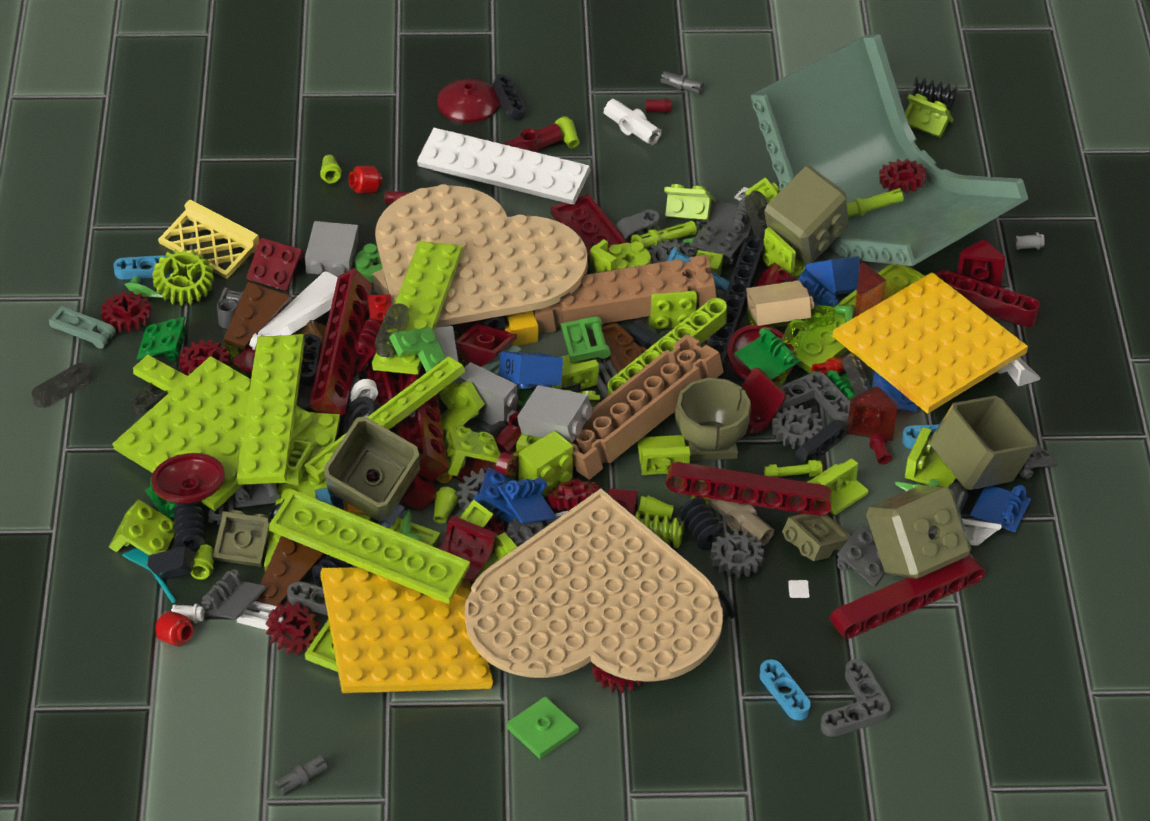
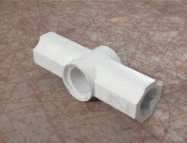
(632, 121)

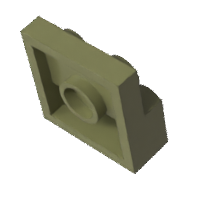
(815, 535)
(242, 538)

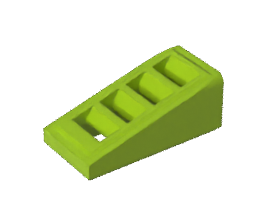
(298, 460)

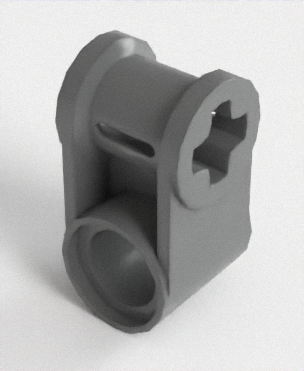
(638, 224)
(227, 306)

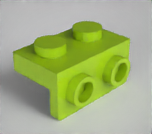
(600, 258)

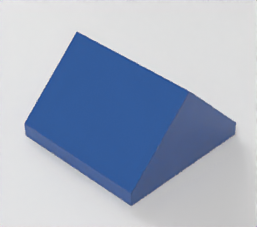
(837, 275)

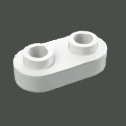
(363, 388)

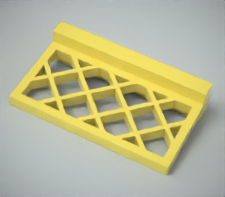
(216, 224)

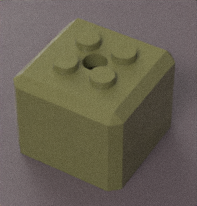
(808, 214)
(982, 442)
(369, 449)
(902, 529)

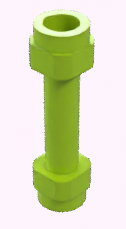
(813, 468)

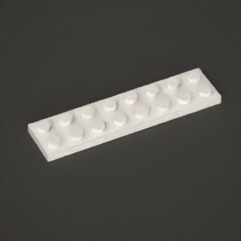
(504, 166)

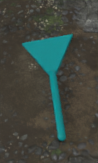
(141, 558)

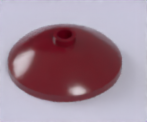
(468, 100)
(742, 338)
(188, 478)

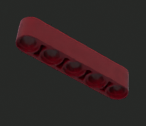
(994, 299)

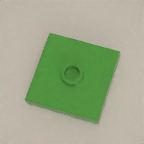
(542, 727)

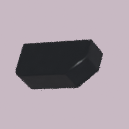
(172, 562)

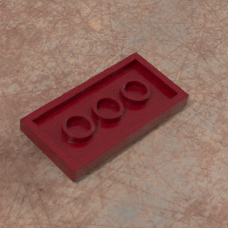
(588, 222)

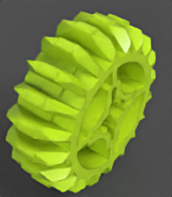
(185, 270)

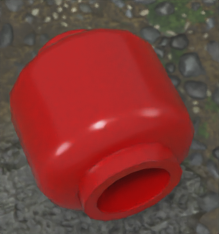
(365, 179)
(174, 628)

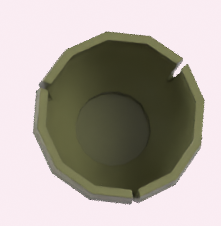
(712, 418)

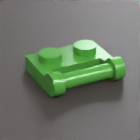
(578, 341)

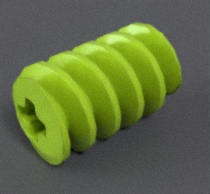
(664, 530)

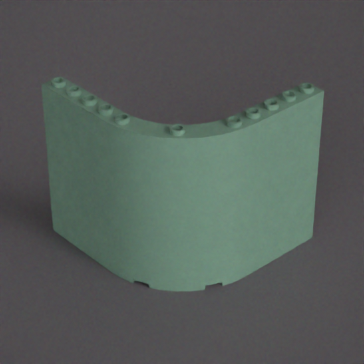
(847, 125)

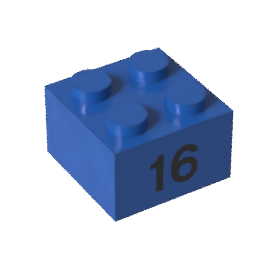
(531, 369)

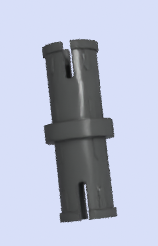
(682, 82)
(301, 775)

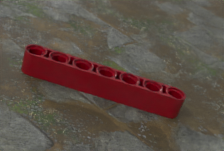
(760, 485)
(905, 597)

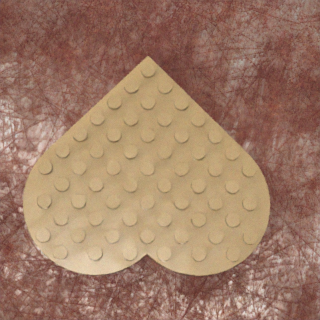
(505, 260)
(594, 593)

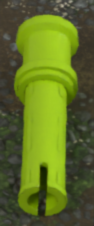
(861, 206)
(671, 233)

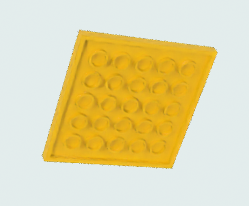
(930, 342)
(399, 637)

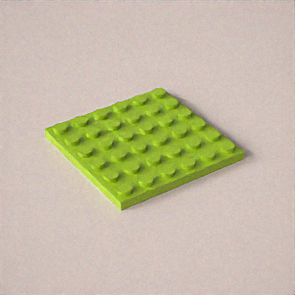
(198, 417)

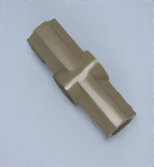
(743, 518)

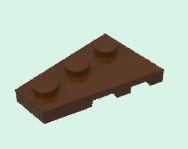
(253, 312)
(621, 345)
(288, 565)

